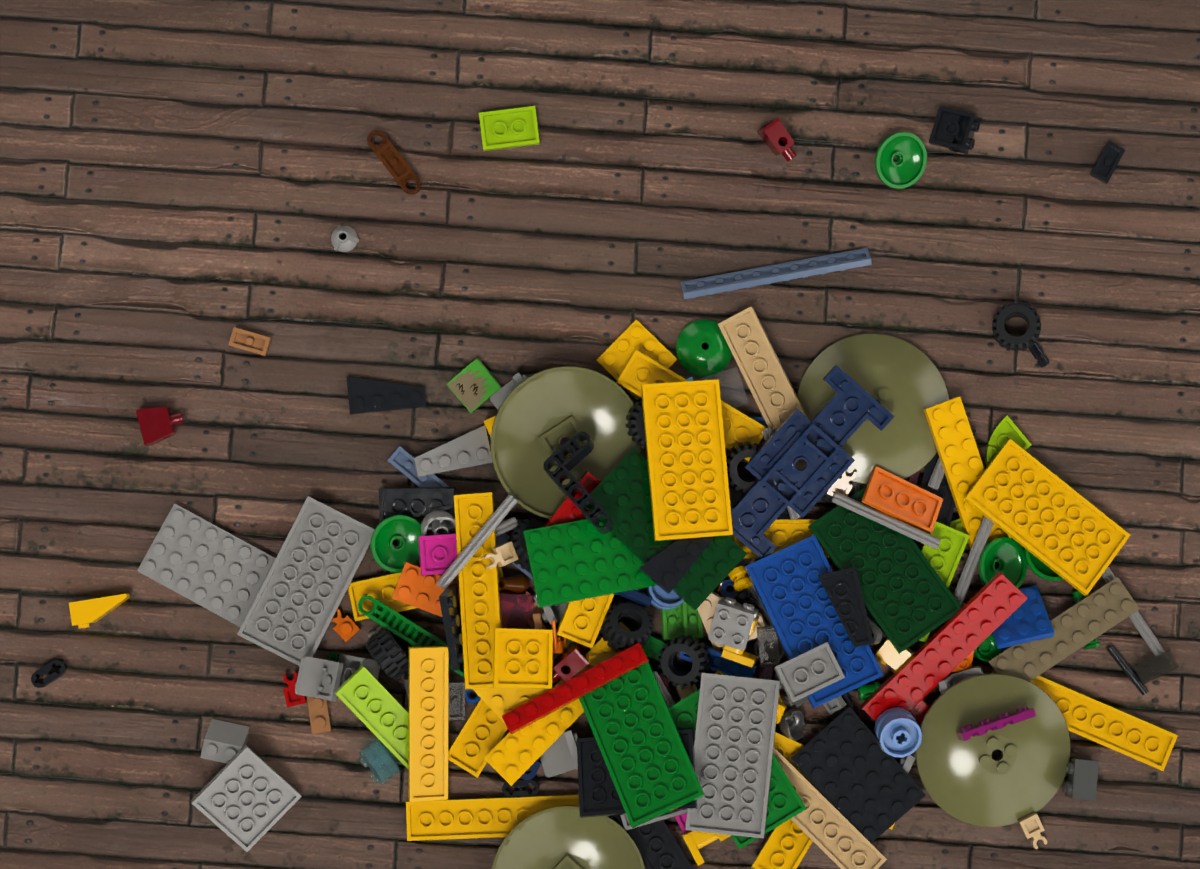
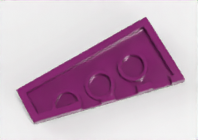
(986, 724)

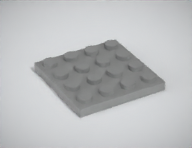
(246, 798)

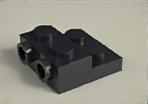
(954, 130)

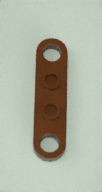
(394, 162)

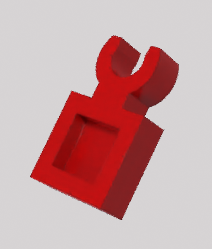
(291, 698)

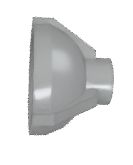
(347, 244)

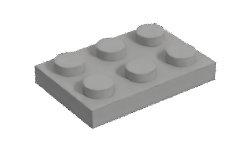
(809, 672)

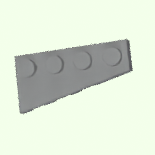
(457, 454)

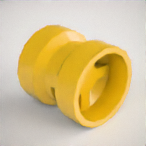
(740, 579)

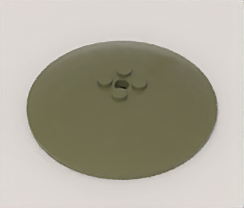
(900, 381)
(543, 412)
(963, 773)
(566, 841)

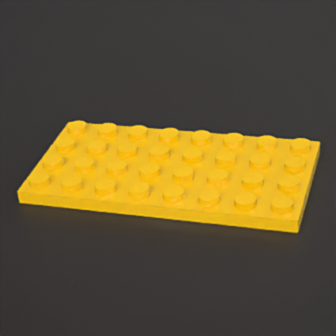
(686, 460)
(1047, 517)

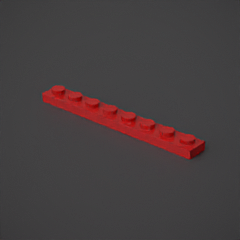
(575, 688)

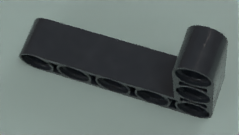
(574, 487)

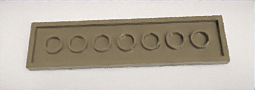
(1071, 632)

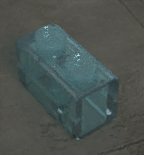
(379, 762)

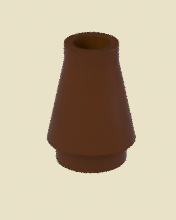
(515, 583)

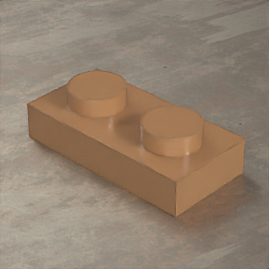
(249, 341)
(319, 715)

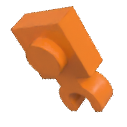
(345, 627)

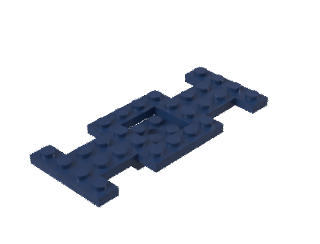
(818, 445)

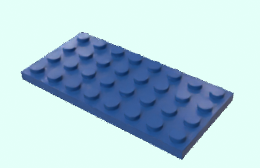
(805, 616)

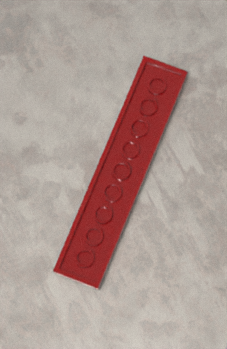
(947, 647)

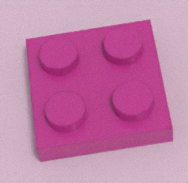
(436, 553)

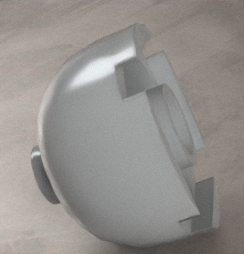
(438, 523)

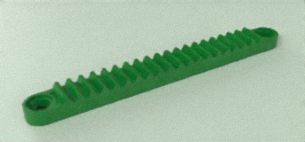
(402, 626)

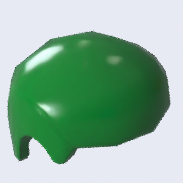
(987, 649)

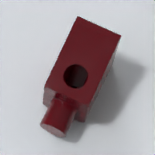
(772, 133)
(157, 424)
(574, 657)

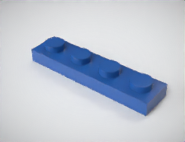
(724, 665)

